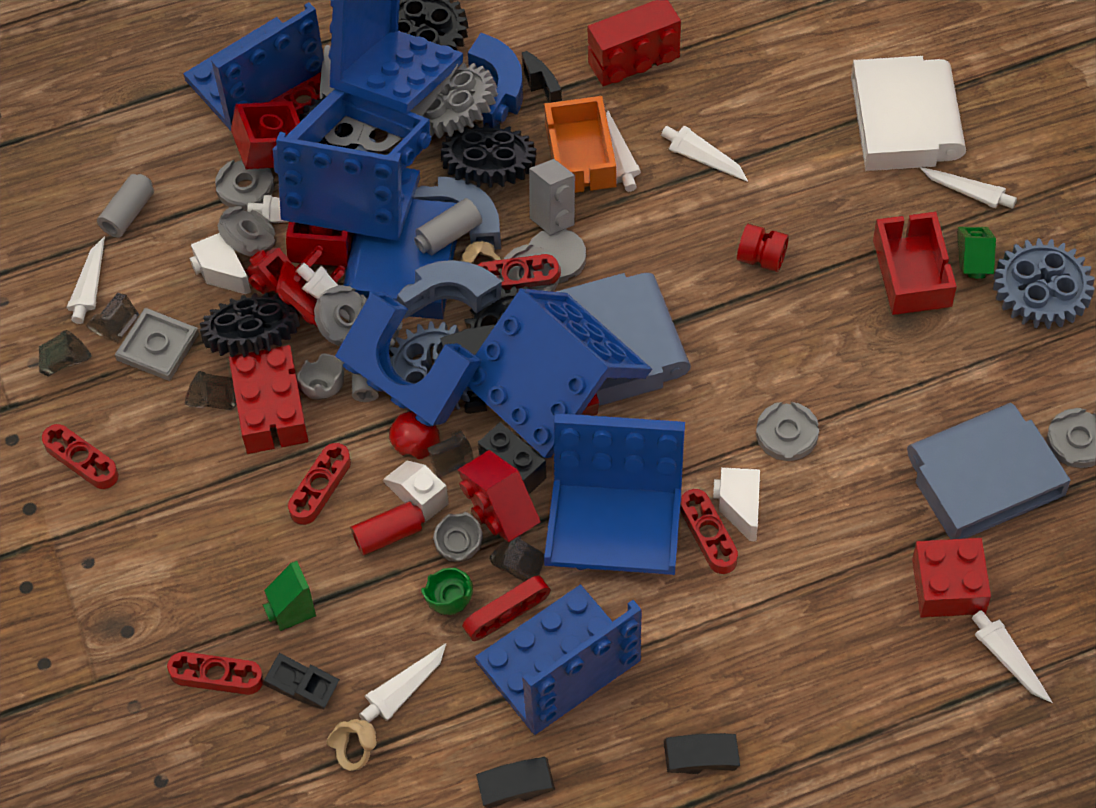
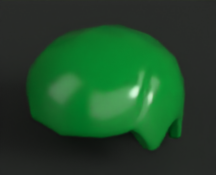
(448, 591)

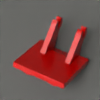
(291, 284)

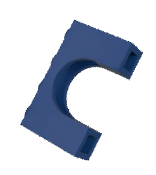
(367, 353)

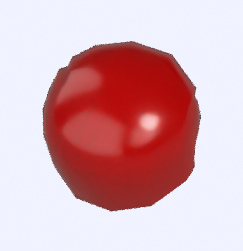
(412, 436)

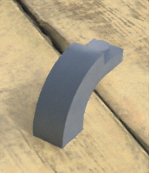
(451, 281)

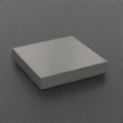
(157, 344)

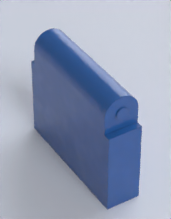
(390, 265)

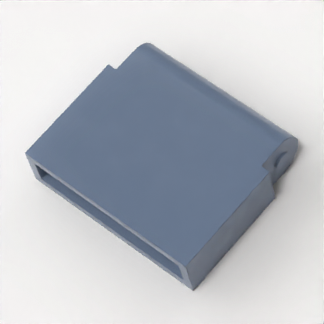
(640, 319)
(986, 471)

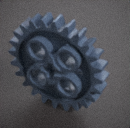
(1043, 283)
(420, 343)

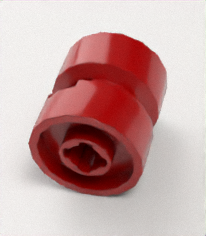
(762, 247)

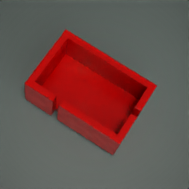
(634, 41)
(914, 266)
(268, 398)

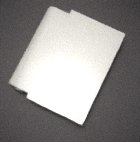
(906, 112)

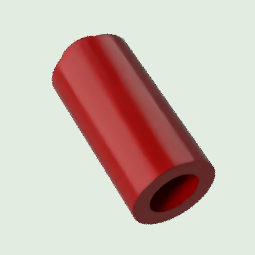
(387, 527)

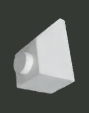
(219, 264)
(419, 486)
(739, 498)

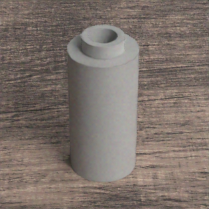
(125, 205)
(447, 227)

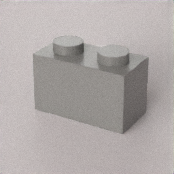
(552, 196)

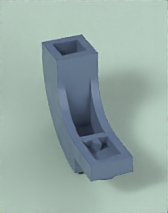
(456, 190)

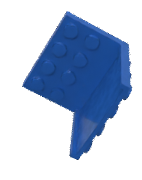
(380, 61)
(260, 65)
(344, 188)
(546, 361)
(615, 494)
(562, 657)

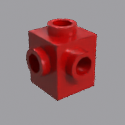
(266, 269)

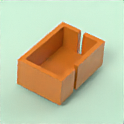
(582, 141)

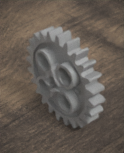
(462, 100)

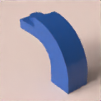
(506, 73)

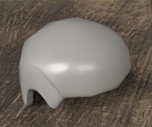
(321, 378)
(458, 537)

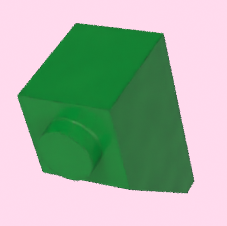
(976, 251)
(289, 598)

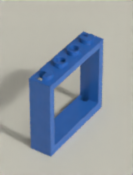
(338, 104)

